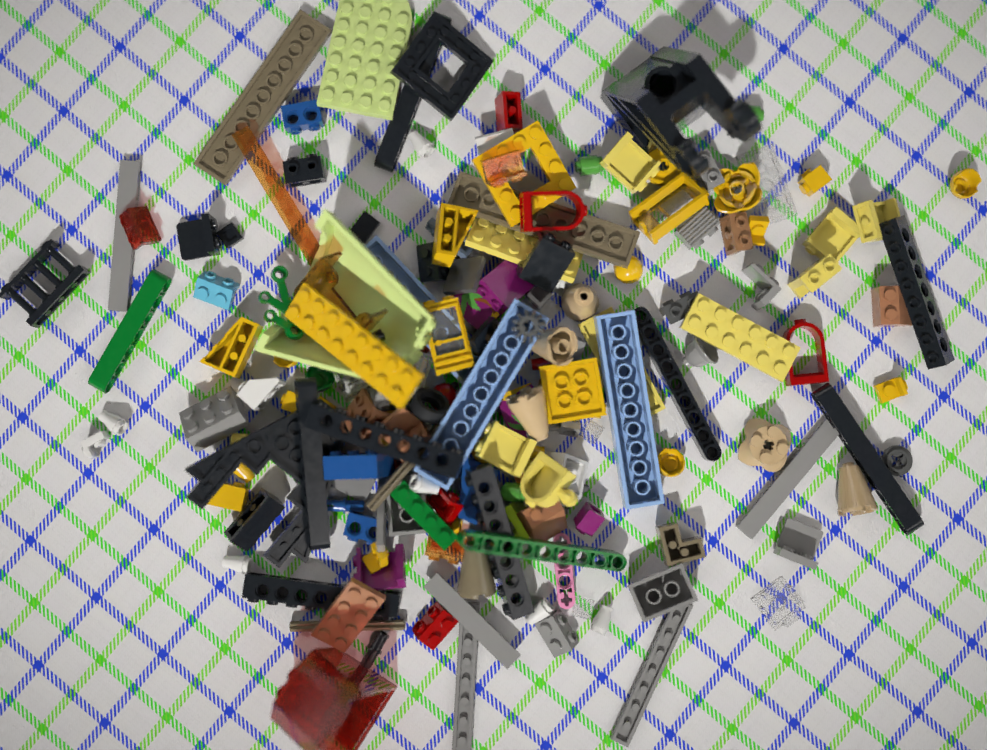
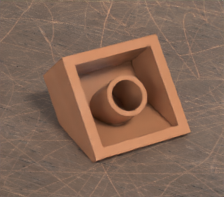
(889, 307)
(543, 522)

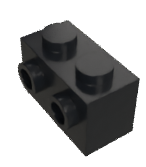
(304, 171)

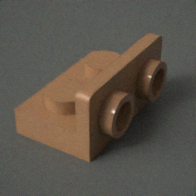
(736, 233)

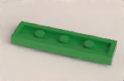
(424, 515)

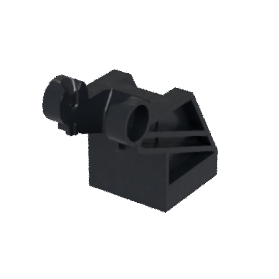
(687, 93)

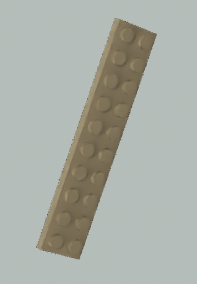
(264, 95)
(591, 237)

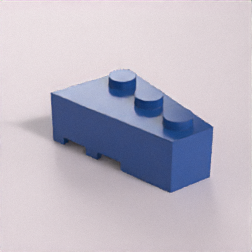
(357, 465)
(468, 511)

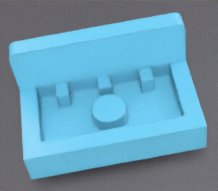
(215, 289)

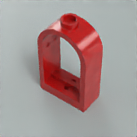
(526, 213)
(809, 378)

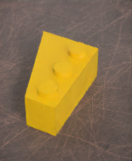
(450, 231)
(235, 348)

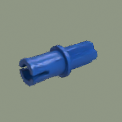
(346, 505)

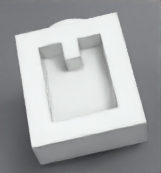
(96, 440)

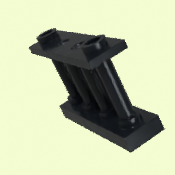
(62, 288)

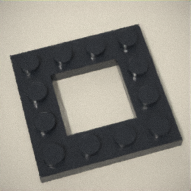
(408, 73)

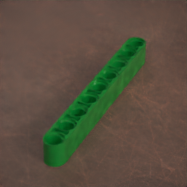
(533, 550)

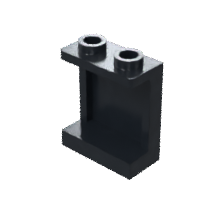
(546, 262)

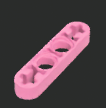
(564, 570)

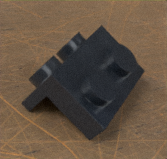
(427, 271)

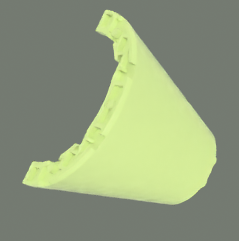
(365, 288)

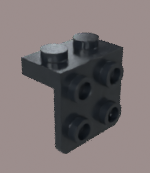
(198, 238)

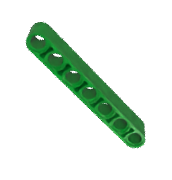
(129, 331)

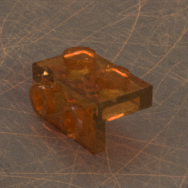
(503, 169)
(453, 553)

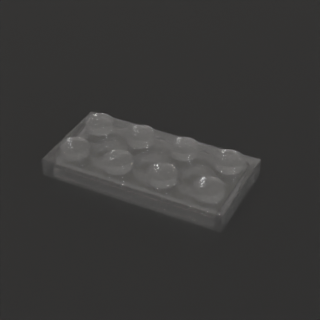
(776, 197)

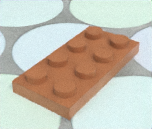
(348, 615)

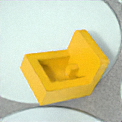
(375, 560)

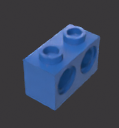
(302, 111)
(365, 522)

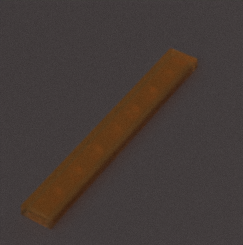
(277, 193)

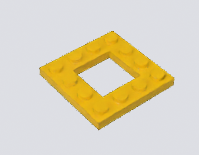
(537, 140)

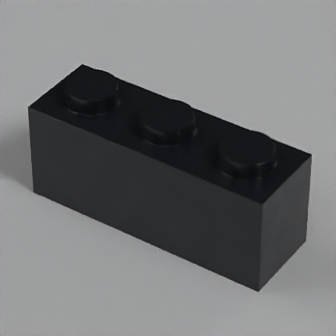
(254, 520)

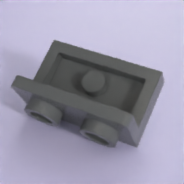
(677, 310)

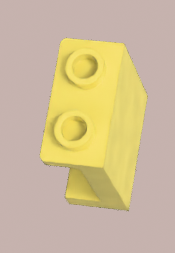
(630, 164)
(871, 214)
(832, 235)
(815, 276)
(505, 448)

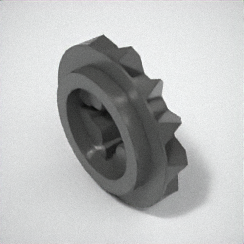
(905, 460)

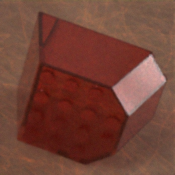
(330, 701)

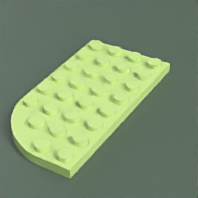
(361, 54)

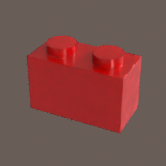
(508, 111)

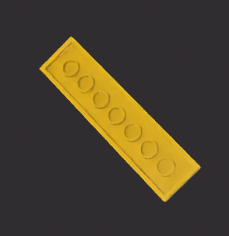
(354, 345)

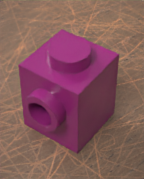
(588, 519)

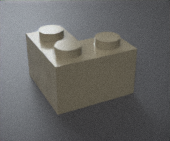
(674, 548)

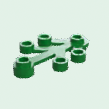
(281, 306)

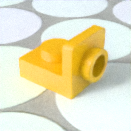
(758, 227)
(891, 389)

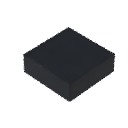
(230, 235)

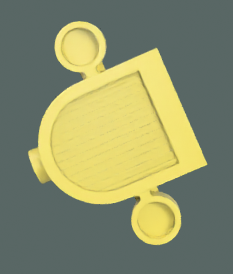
(547, 483)

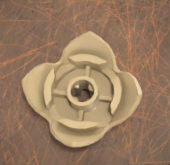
(752, 450)

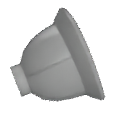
(700, 353)

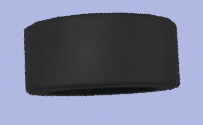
(427, 414)

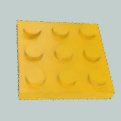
(572, 391)

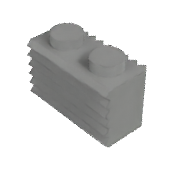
(697, 227)

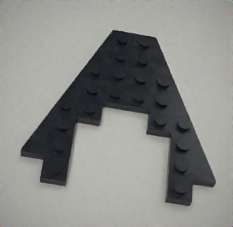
(280, 445)

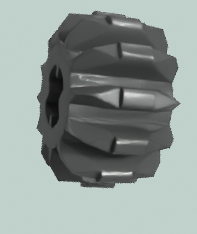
(535, 324)

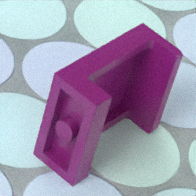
(503, 286)

